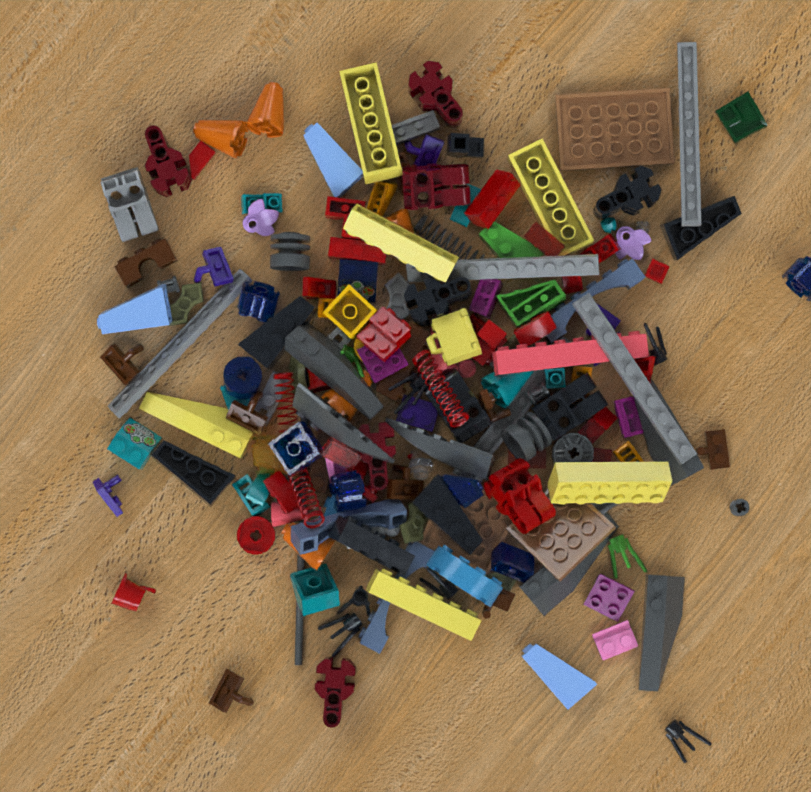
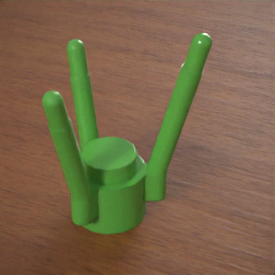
(350, 354)
(619, 545)

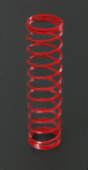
(285, 376)
(456, 415)
(309, 488)

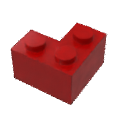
(340, 209)
(489, 339)

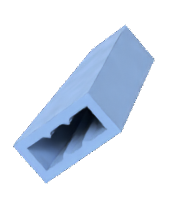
(334, 163)
(140, 312)
(561, 678)

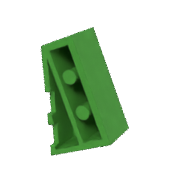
(506, 243)
(531, 302)

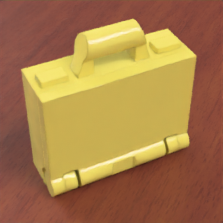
(455, 337)

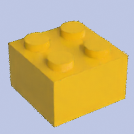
(350, 312)

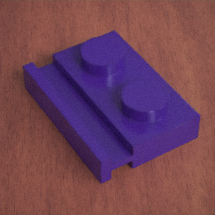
(421, 415)

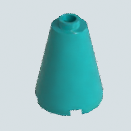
(505, 386)

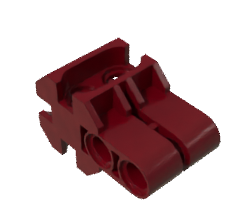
(433, 90)
(166, 166)
(439, 195)
(385, 431)
(334, 683)

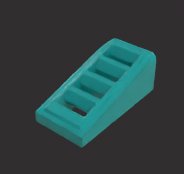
(254, 511)

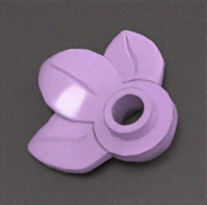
(263, 217)
(632, 245)

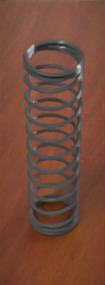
(421, 222)

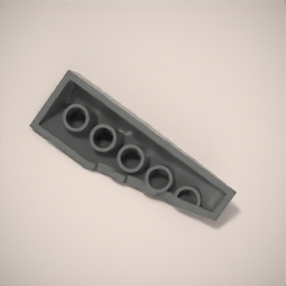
(334, 369)
(331, 422)
(658, 449)
(660, 624)

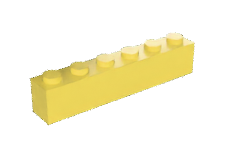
(400, 243)
(423, 604)

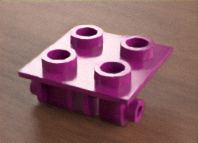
(377, 368)
(609, 597)

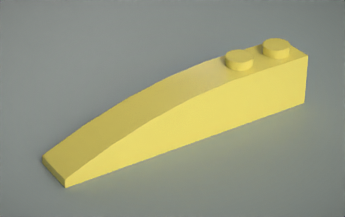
(199, 420)

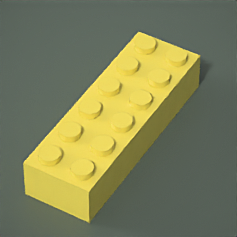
(371, 123)
(550, 196)
(609, 482)

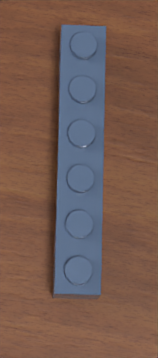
(626, 276)
(386, 514)
(375, 635)

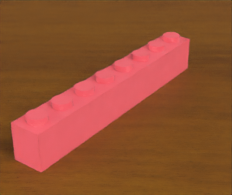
(562, 354)

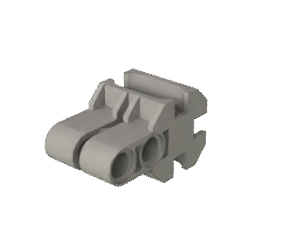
(121, 208)

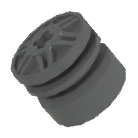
(289, 256)
(526, 436)
(567, 443)

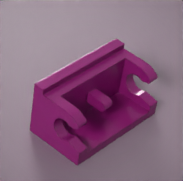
(485, 297)
(628, 417)

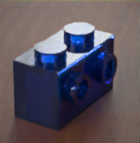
(512, 562)

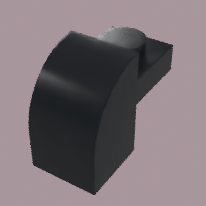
(463, 145)

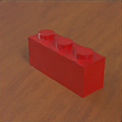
(492, 198)
(355, 250)

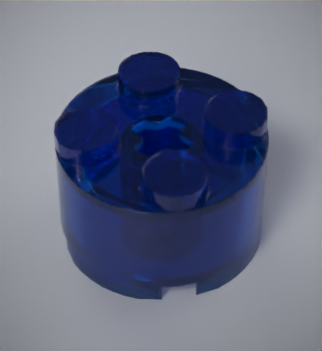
(800, 277)
(258, 301)
(236, 386)
(348, 491)

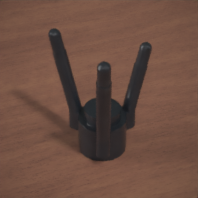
(658, 352)
(416, 384)
(447, 588)
(359, 598)
(351, 624)
(676, 731)

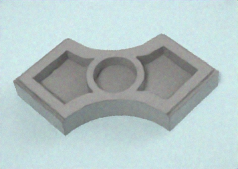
(396, 287)

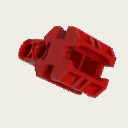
(522, 502)

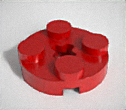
(262, 544)

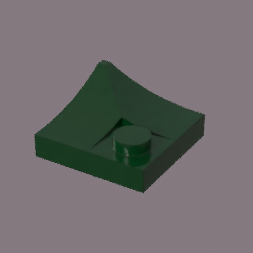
(741, 117)

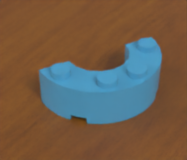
(464, 576)

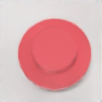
(466, 368)

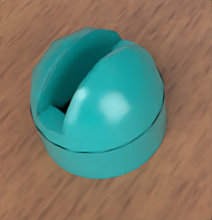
(608, 224)

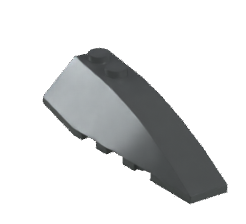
(453, 453)
(548, 592)

